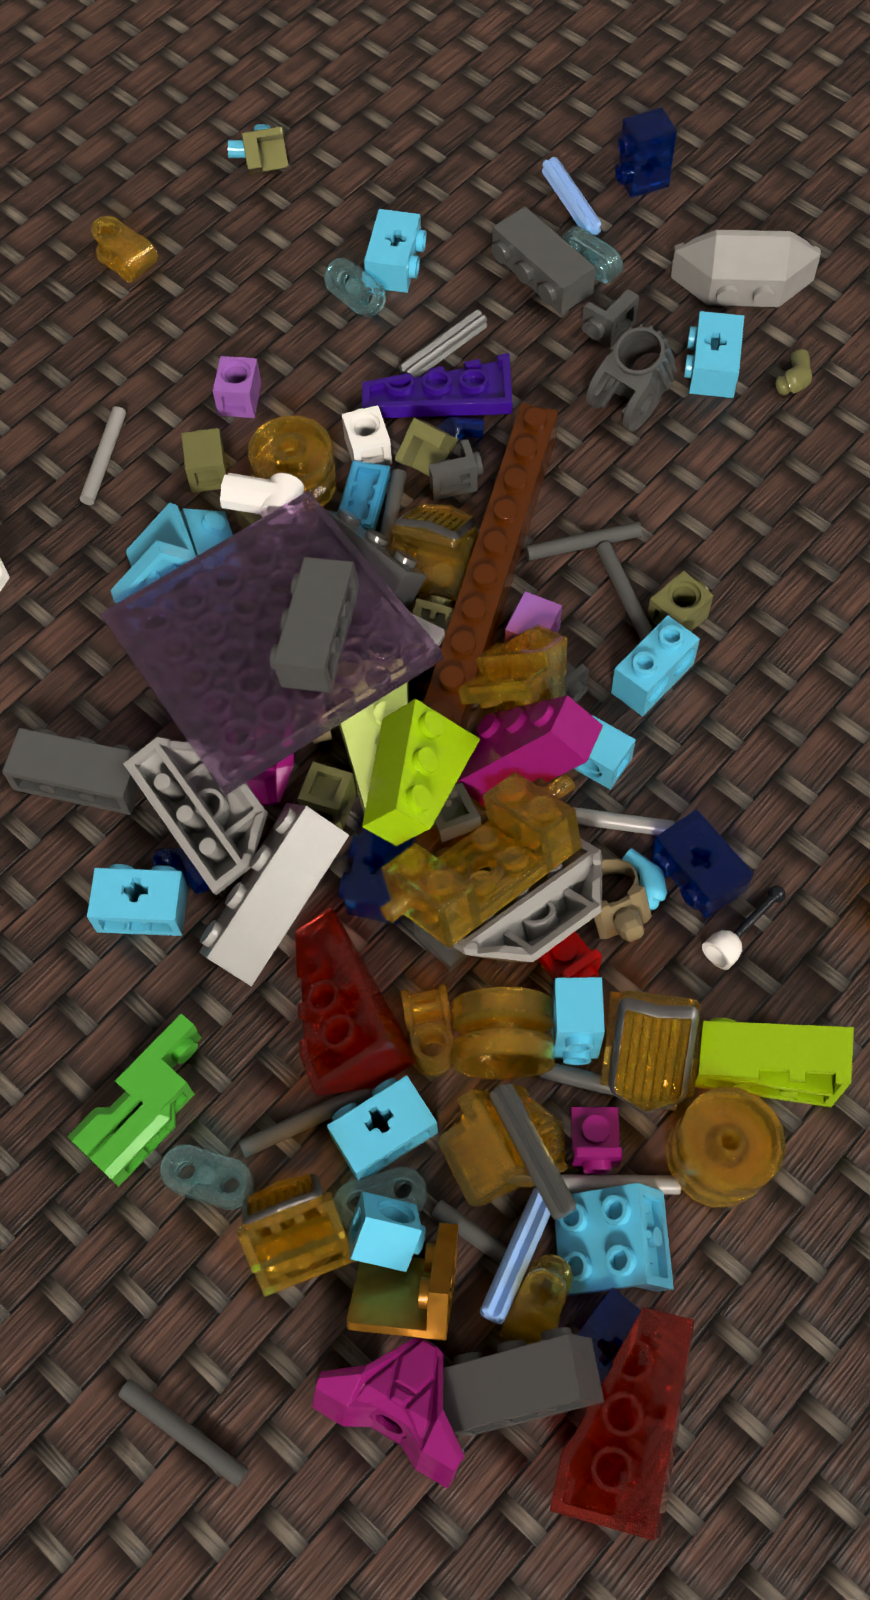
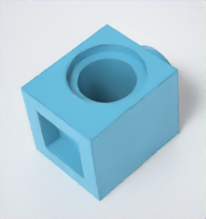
(609, 756)
(385, 1232)

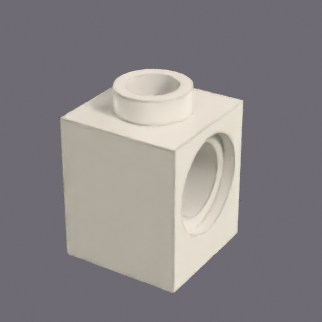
(367, 436)

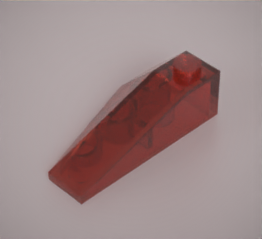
(346, 1021)
(625, 1448)

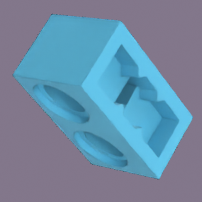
(655, 665)
(578, 1019)

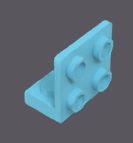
(155, 553)
(616, 1240)

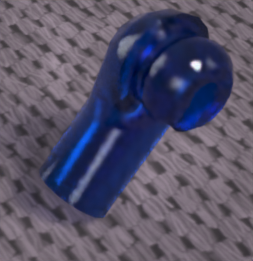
(463, 427)
(179, 860)

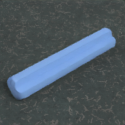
(571, 196)
(516, 1260)

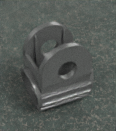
(639, 386)

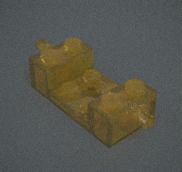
(523, 840)

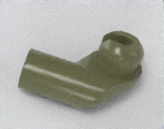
(798, 376)

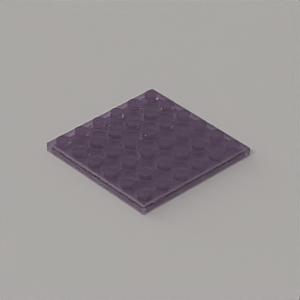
(210, 632)

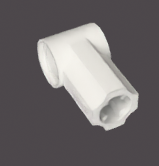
(259, 494)

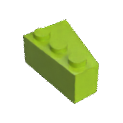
(414, 771)
(776, 1060)

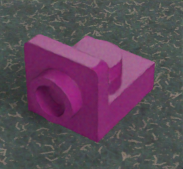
(595, 1139)

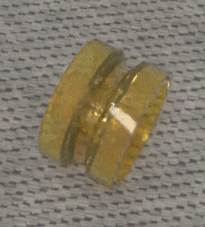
(296, 448)
(503, 1033)
(725, 1147)

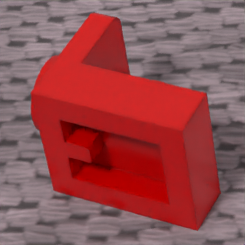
(571, 959)

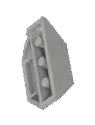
(745, 267)
(212, 828)
(543, 912)

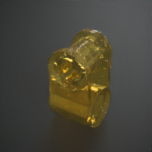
(122, 248)
(429, 1022)
(536, 1307)

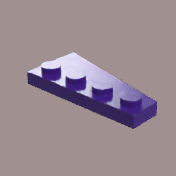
(458, 392)

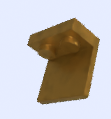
(410, 1301)

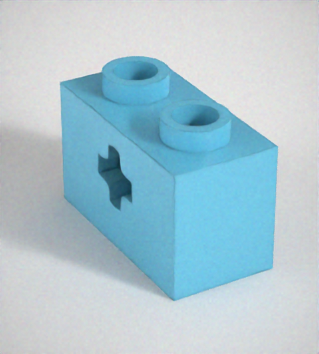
(395, 248)
(716, 354)
(159, 897)
(368, 1148)

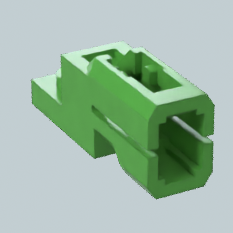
(146, 1112)

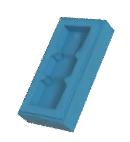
(365, 492)

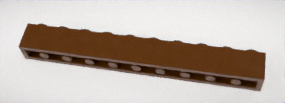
(493, 560)

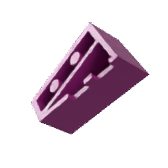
(532, 741)

